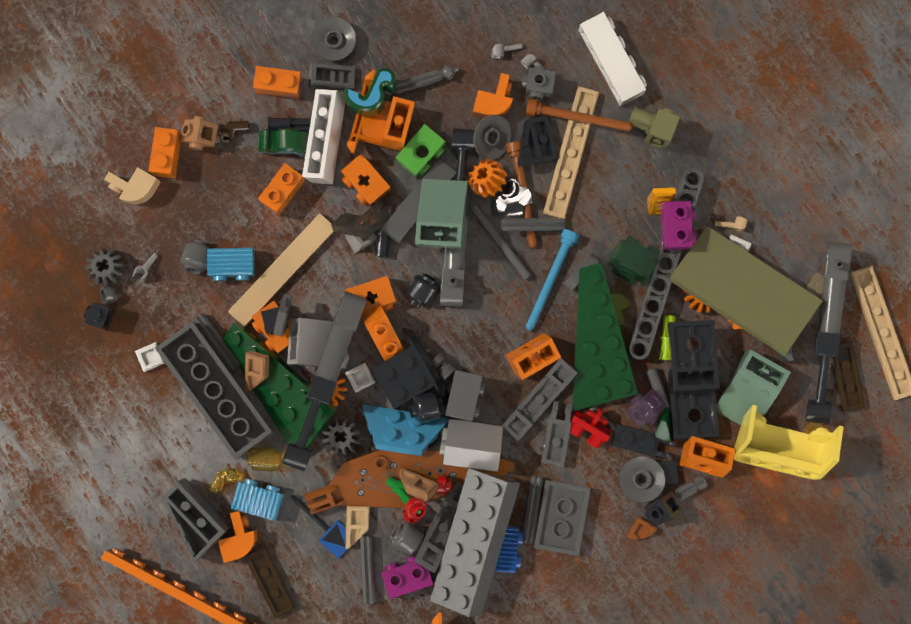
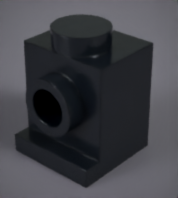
(99, 316)
(659, 512)

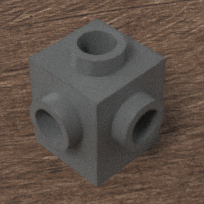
(544, 87)

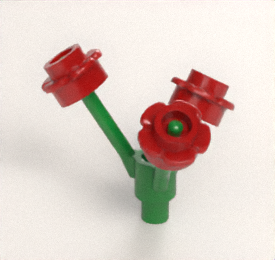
(416, 507)

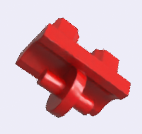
(593, 423)

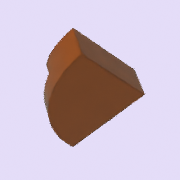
(641, 529)

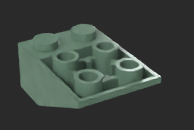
(441, 214)
(753, 383)

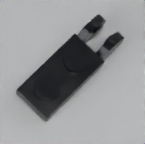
(640, 442)

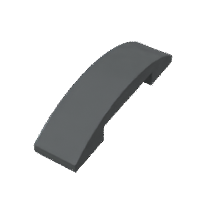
(539, 399)
(436, 537)

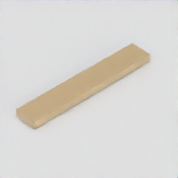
(570, 155)
(282, 270)
(882, 332)

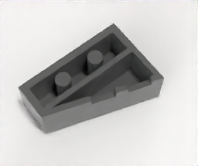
(195, 518)

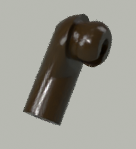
(231, 129)

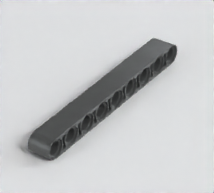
(653, 295)

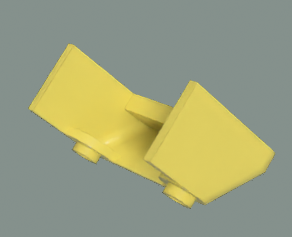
(786, 449)

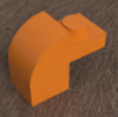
(494, 104)
(243, 541)

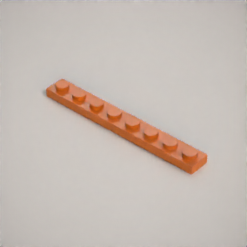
(175, 589)

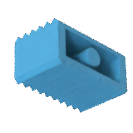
(231, 263)
(257, 500)

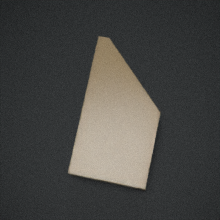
(356, 524)

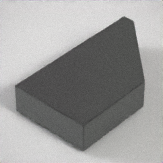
(282, 316)

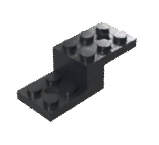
(693, 379)

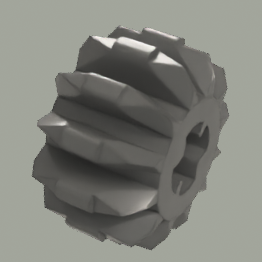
(103, 274)
(341, 429)

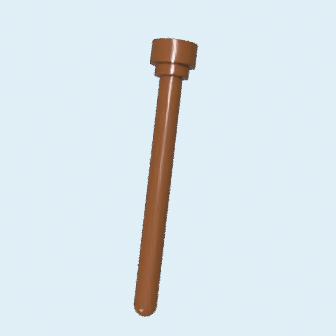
(536, 108)
(513, 149)

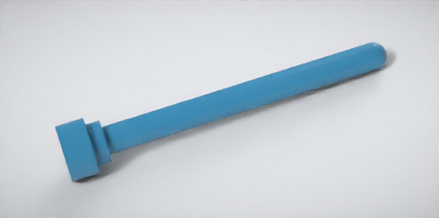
(568, 240)

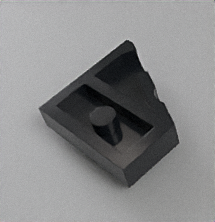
(537, 143)

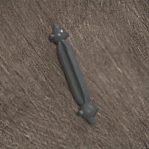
(423, 80)

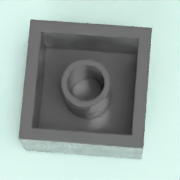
(464, 396)

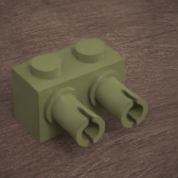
(658, 126)

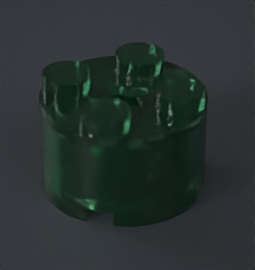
(633, 261)

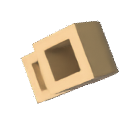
(137, 190)

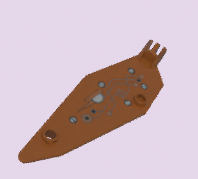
(364, 479)

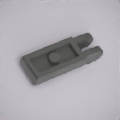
(557, 436)

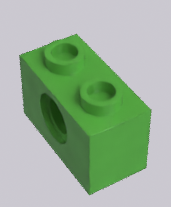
(425, 139)

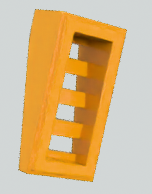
(657, 197)

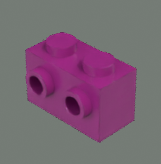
(677, 225)
(405, 577)

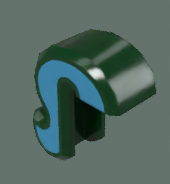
(374, 100)
(283, 142)

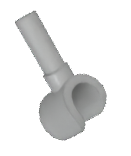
(499, 49)
(529, 61)
(144, 269)

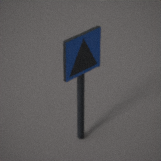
(335, 536)

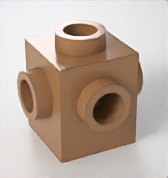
(199, 133)

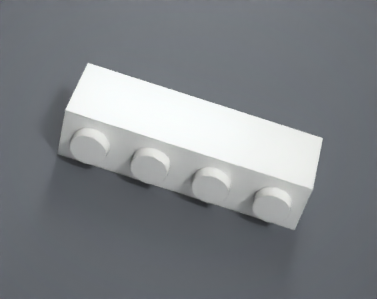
(612, 59)
(324, 136)

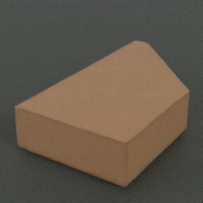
(255, 369)
(418, 485)

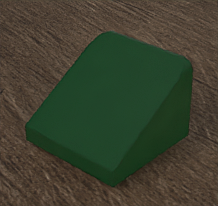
(664, 426)

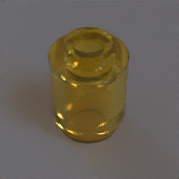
(264, 459)

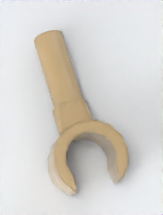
(739, 224)

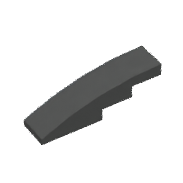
(406, 214)

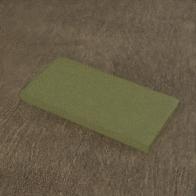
(745, 290)

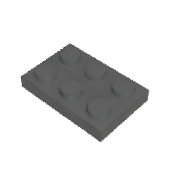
(562, 517)

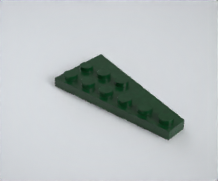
(600, 348)
(282, 391)

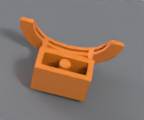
(385, 129)

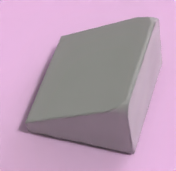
(359, 243)

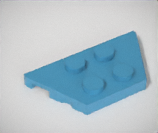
(399, 432)

